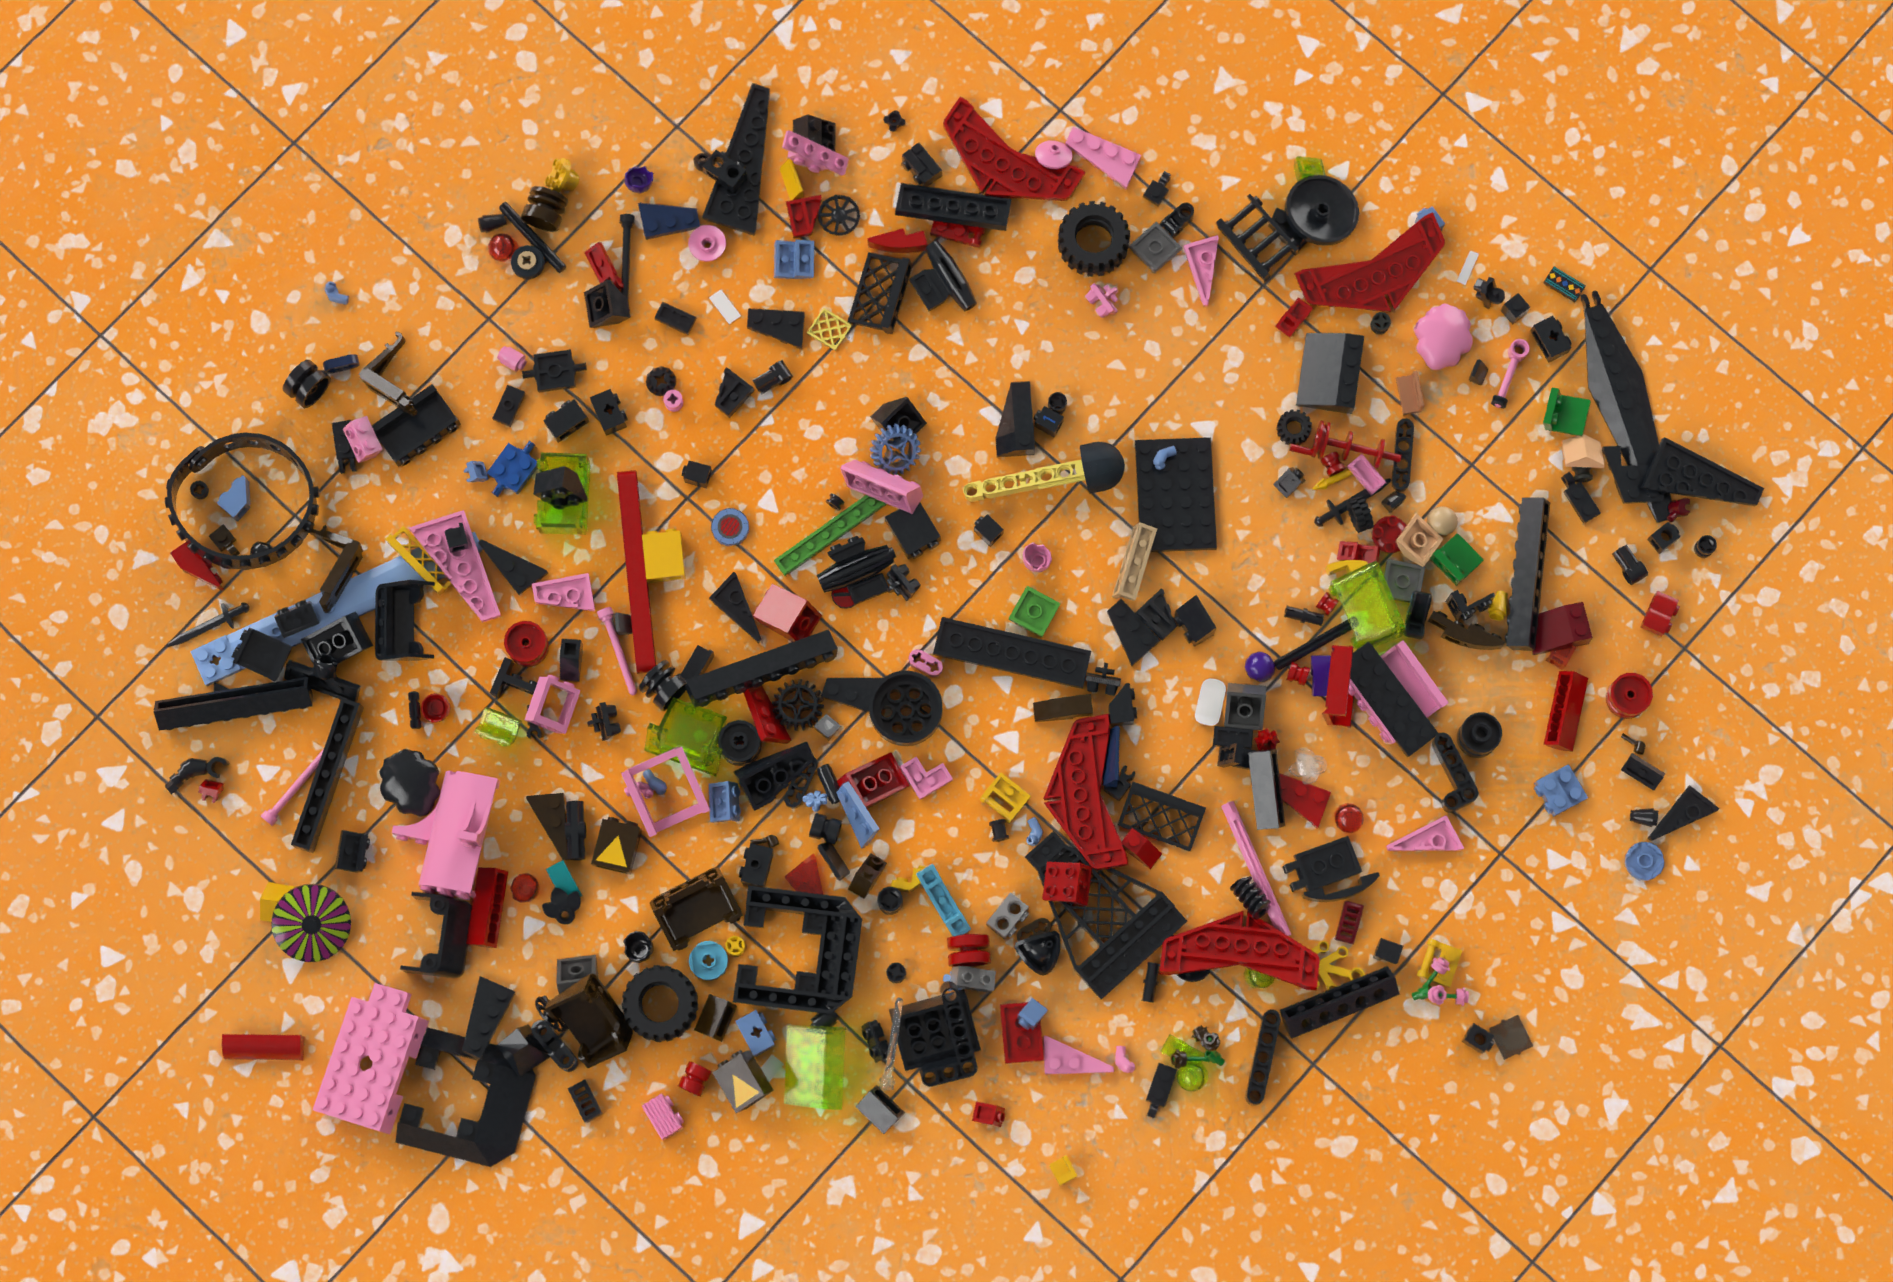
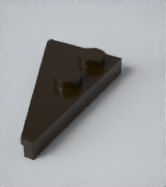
(552, 816)

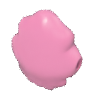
(1443, 336)

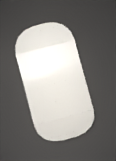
(1210, 702)

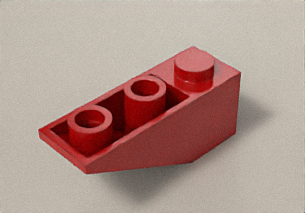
(196, 566)

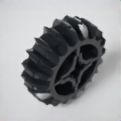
(789, 704)

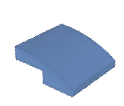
(794, 259)

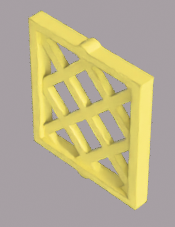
(823, 340)

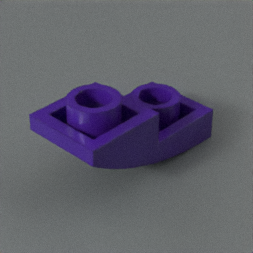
(1320, 673)

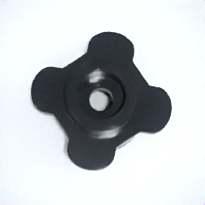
(895, 115)

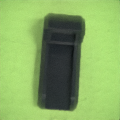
(1417, 614)

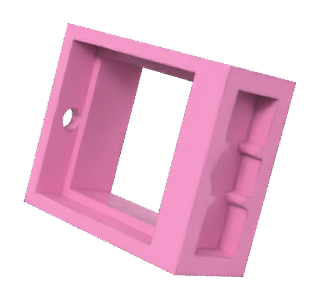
(538, 699)

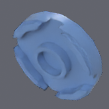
(1644, 861)

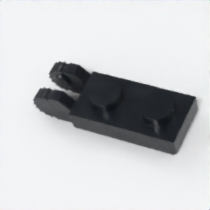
(342, 447)

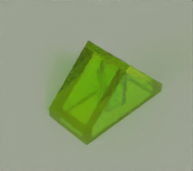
(1307, 167)

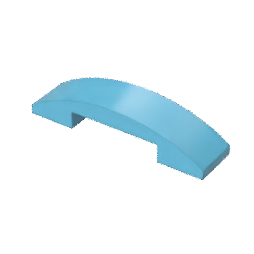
(943, 901)

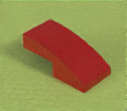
(1294, 317)
(1355, 551)

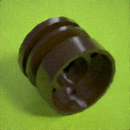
(544, 209)

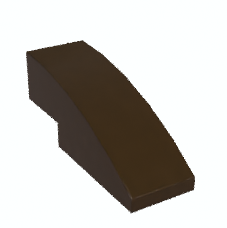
(1063, 708)

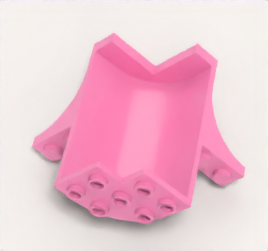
(453, 834)

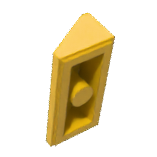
(791, 180)

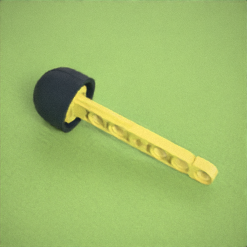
(1099, 465)

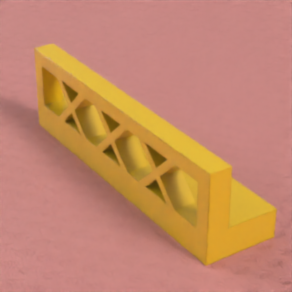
(413, 562)

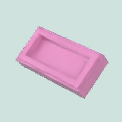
(1366, 474)

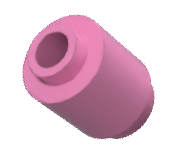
(512, 358)

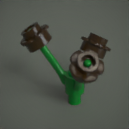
(1209, 1042)

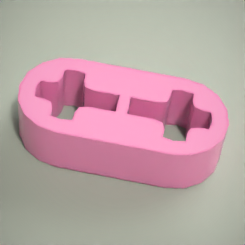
(923, 667)

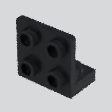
(1459, 609)

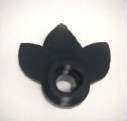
(562, 902)

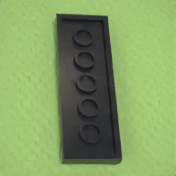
(953, 206)
(1390, 700)

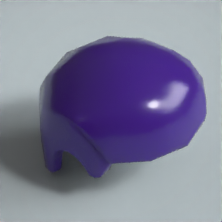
(638, 179)
(1260, 666)

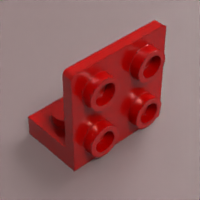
(1067, 882)

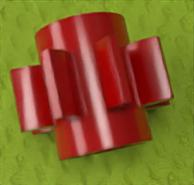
(1266, 739)

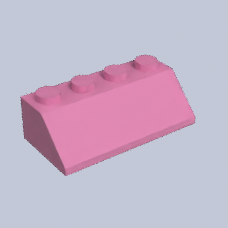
(882, 485)

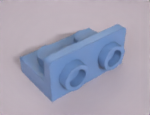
(724, 802)

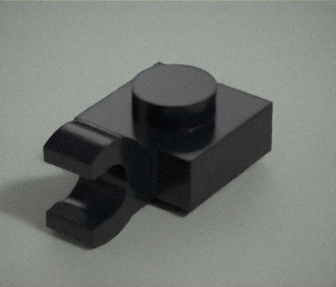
(1157, 191)

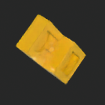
(1349, 565)

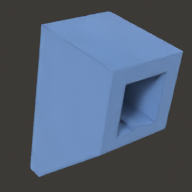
(236, 499)
(1031, 1014)

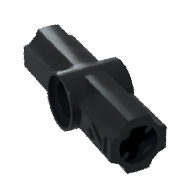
(575, 830)

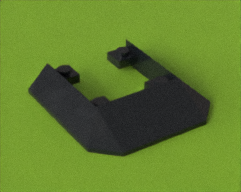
(837, 958)
(502, 1115)

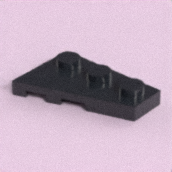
(850, 691)

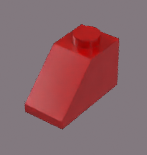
(1141, 848)

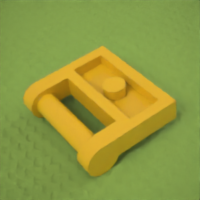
(1009, 793)
(1447, 952)

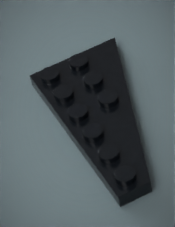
(1690, 474)

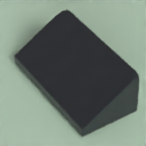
(833, 860)

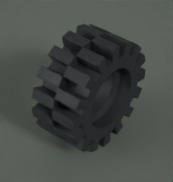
(1301, 419)
(1360, 514)

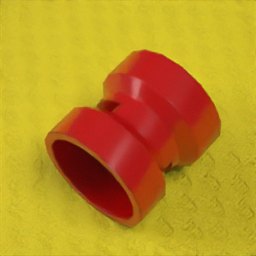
(1333, 463)
(1298, 674)

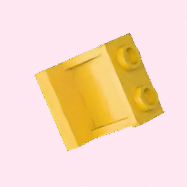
(663, 556)

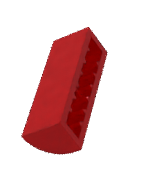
(1566, 710)
(487, 907)
(262, 1047)

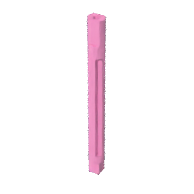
(1255, 866)

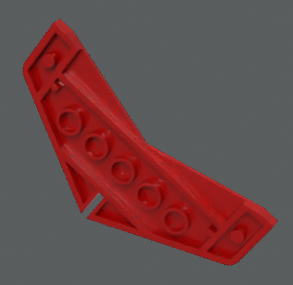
(993, 160)
(1366, 282)
(1078, 784)
(1229, 944)

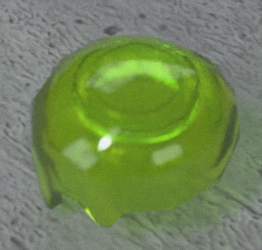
(1257, 979)
(1192, 1076)

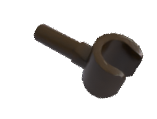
(1639, 745)
(771, 840)

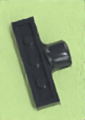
(323, 677)

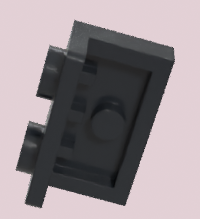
(352, 851)

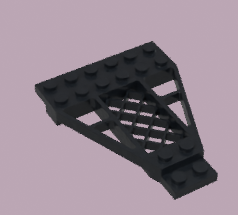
(1135, 938)

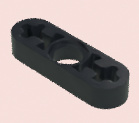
(799, 797)

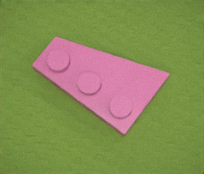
(565, 592)

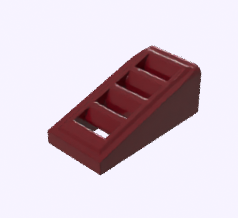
(1347, 904)

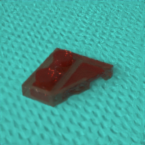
(805, 877)

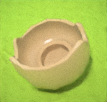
(1442, 520)

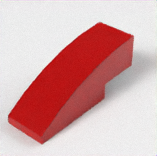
(899, 242)

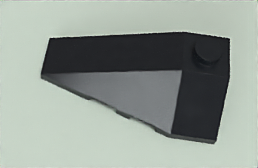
(1016, 428)
(769, 775)

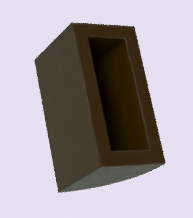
(715, 1017)

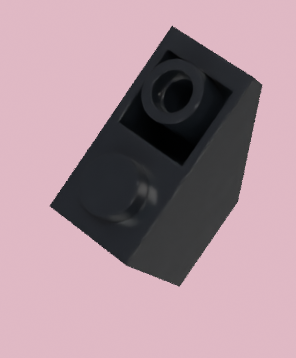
(570, 660)
(1121, 707)

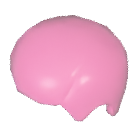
(1036, 557)

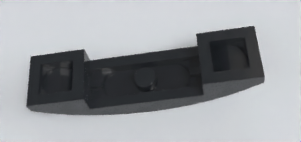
(1318, 895)

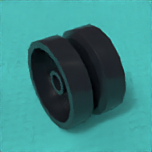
(306, 383)
(733, 733)

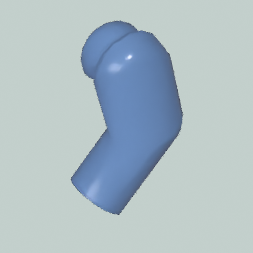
(333, 294)
(1161, 457)
(655, 783)
(1036, 832)

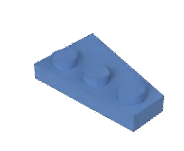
(857, 814)

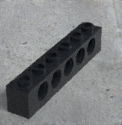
(1339, 1002)

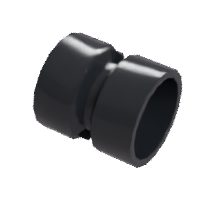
(825, 828)
(890, 900)

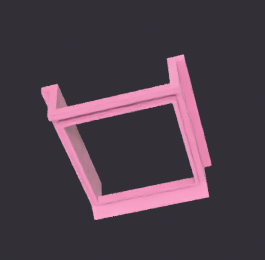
(654, 827)

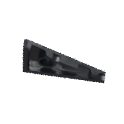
(515, 569)
(732, 602)
(1687, 809)

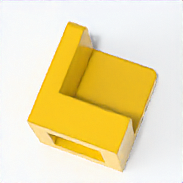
(1063, 1170)

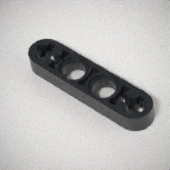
(1405, 455)

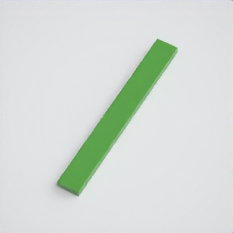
(828, 534)

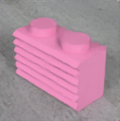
(662, 1116)

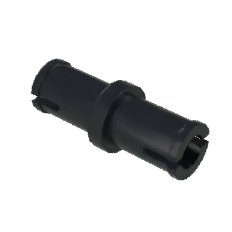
(1304, 615)
(1150, 982)

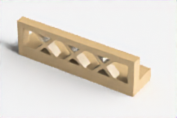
(1134, 561)

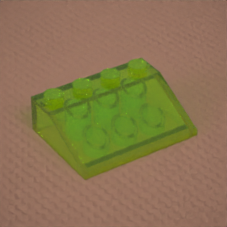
(815, 1066)

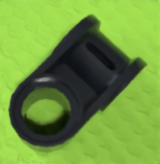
(1175, 222)

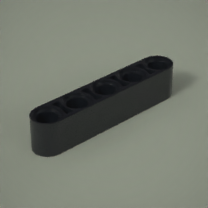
(1258, 1066)

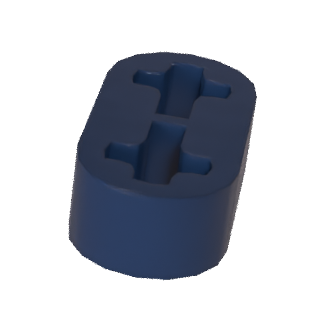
(341, 363)

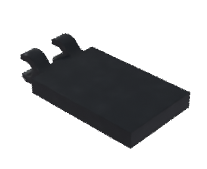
(1324, 865)

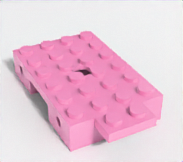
(389, 1038)

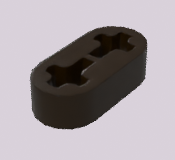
(1032, 926)

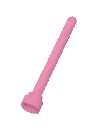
(606, 616)
(271, 815)

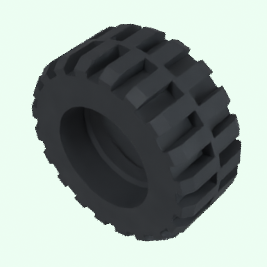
(1100, 216)
(641, 984)

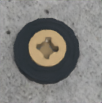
(532, 267)

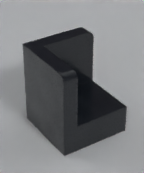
(456, 538)
(1388, 951)

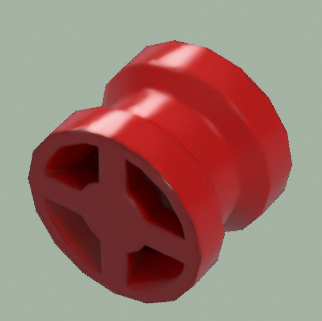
(1327, 603)

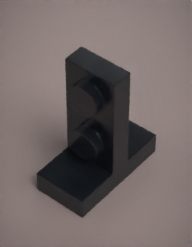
(503, 678)
(1234, 756)

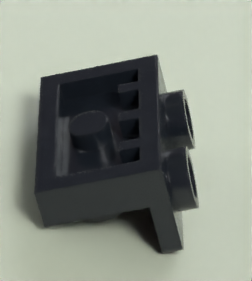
(296, 619)

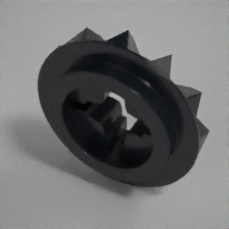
(661, 389)

